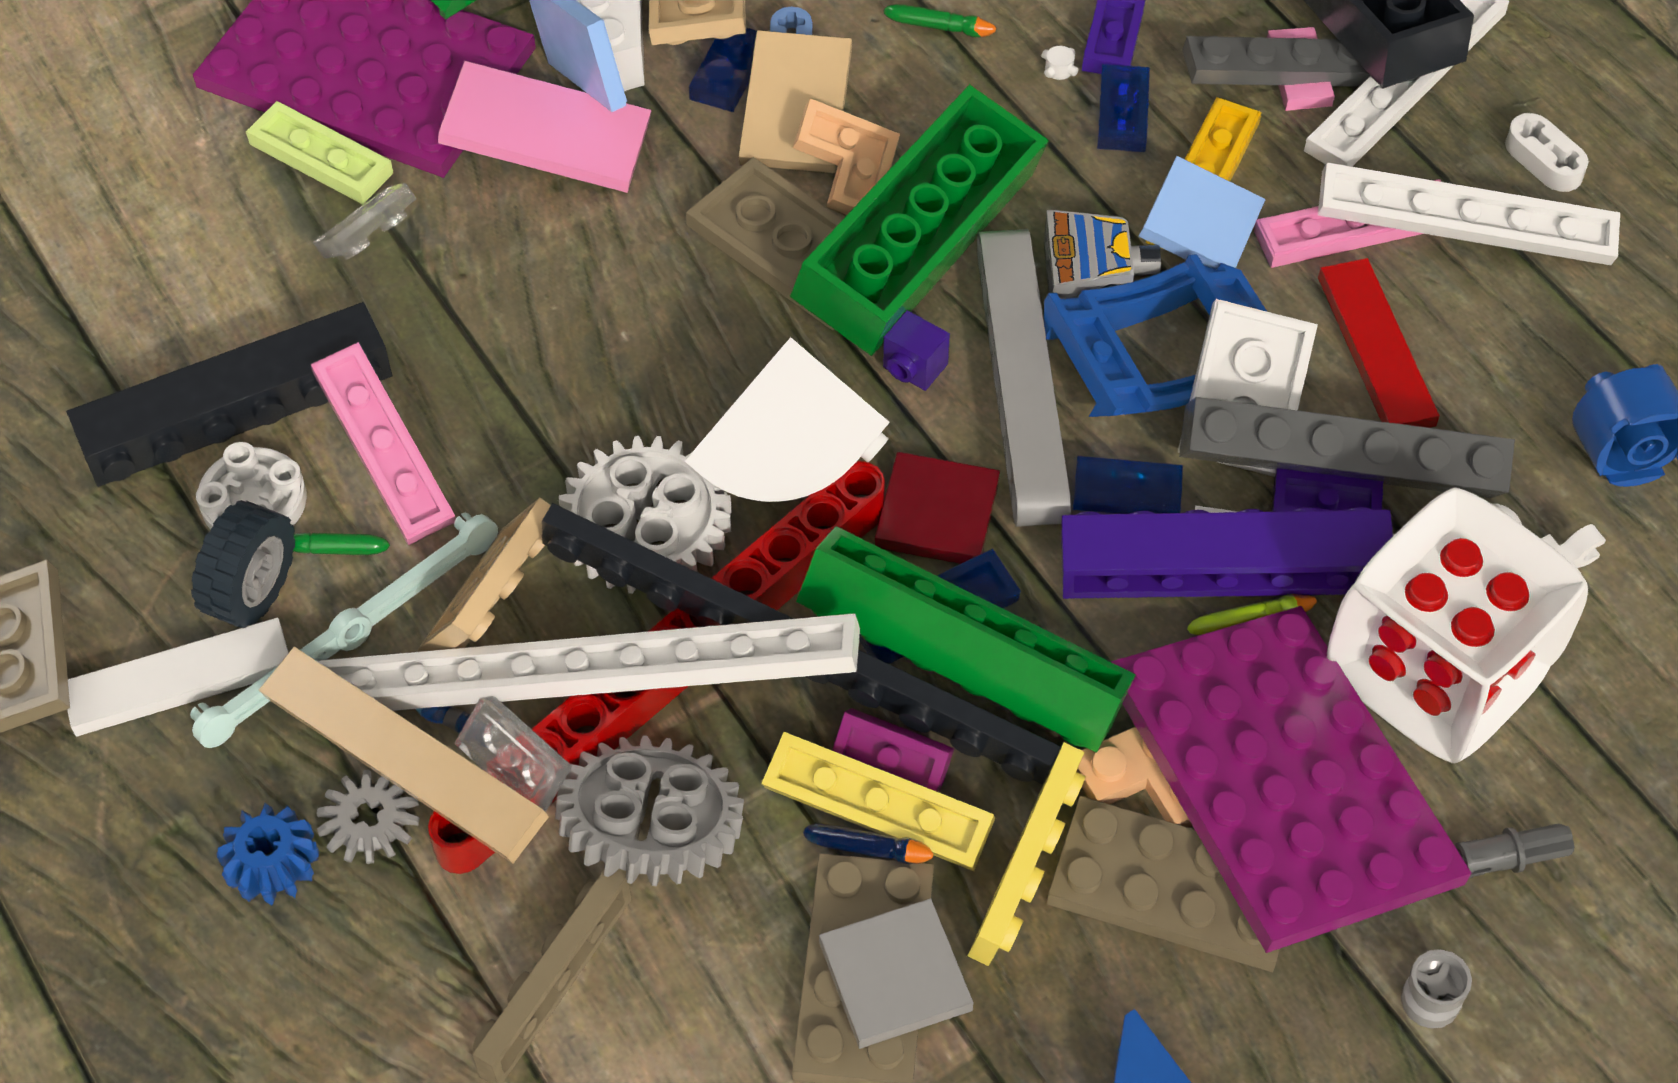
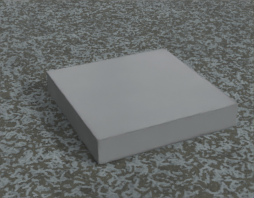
(895, 973)

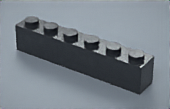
(218, 396)

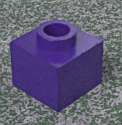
(916, 350)

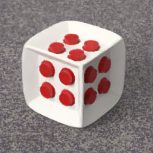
(1456, 623)

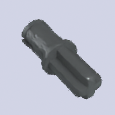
(1516, 849)

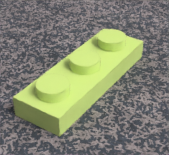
(319, 152)

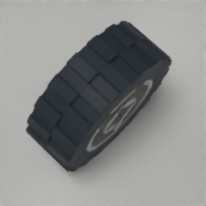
(243, 563)

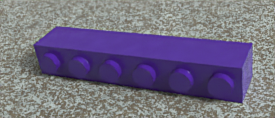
(1219, 552)

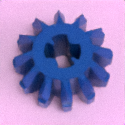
(246, 849)

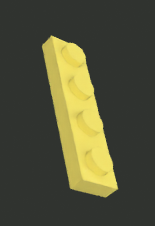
(878, 800)
(1021, 876)

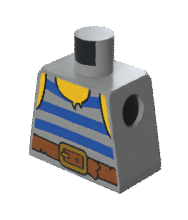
(1092, 253)

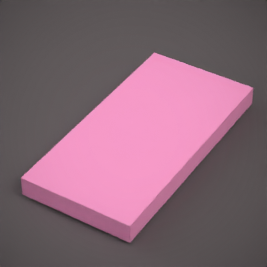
(543, 127)

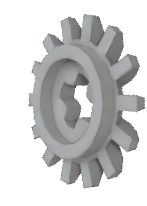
(361, 836)

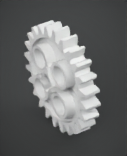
(687, 527)

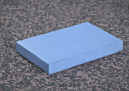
(580, 49)

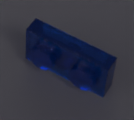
(724, 72)
(1123, 108)

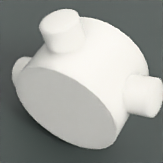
(1059, 62)

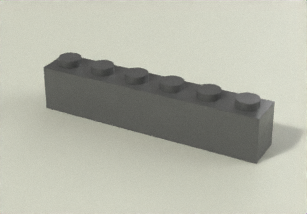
(1346, 447)

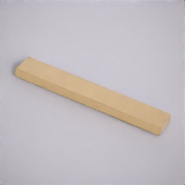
(405, 755)

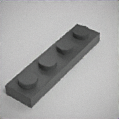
(1270, 61)

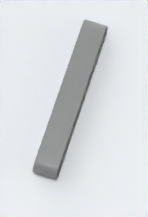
(1023, 378)

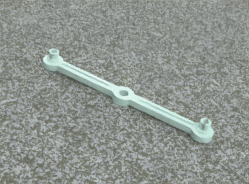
(474, 537)

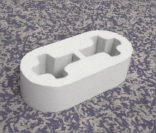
(1546, 152)

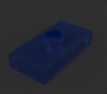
(1127, 486)

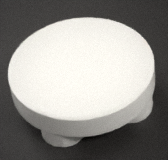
(255, 476)

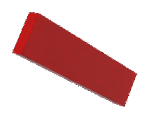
(1377, 344)

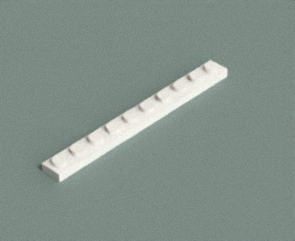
(607, 663)

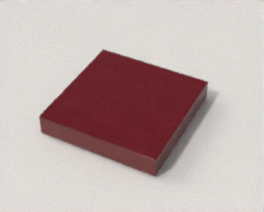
(937, 508)

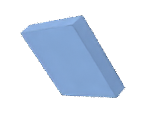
(1201, 215)

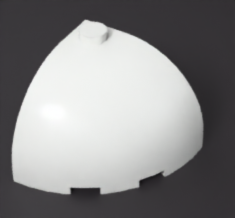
(789, 432)

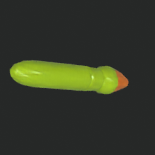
(1234, 616)

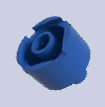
(1629, 424)

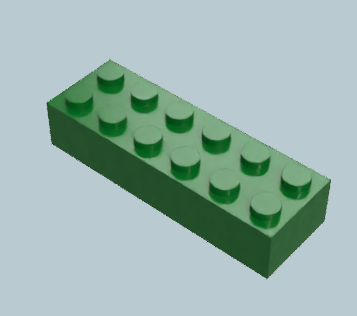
(918, 219)

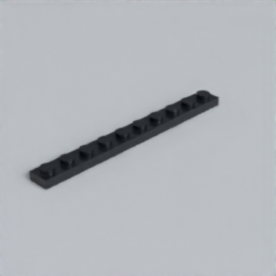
(872, 685)

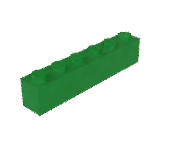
(966, 639)

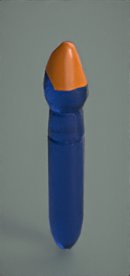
(903, 849)

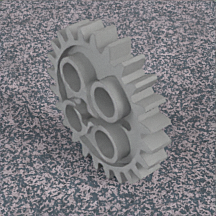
(690, 820)

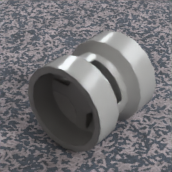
(1443, 977)

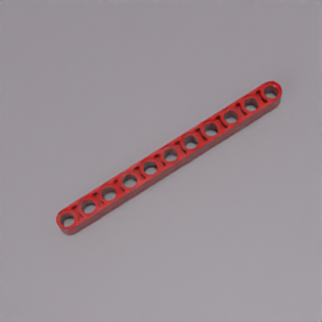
(751, 570)

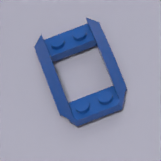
(1089, 326)

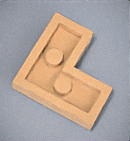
(853, 144)
(1127, 767)

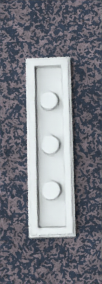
(175, 677)

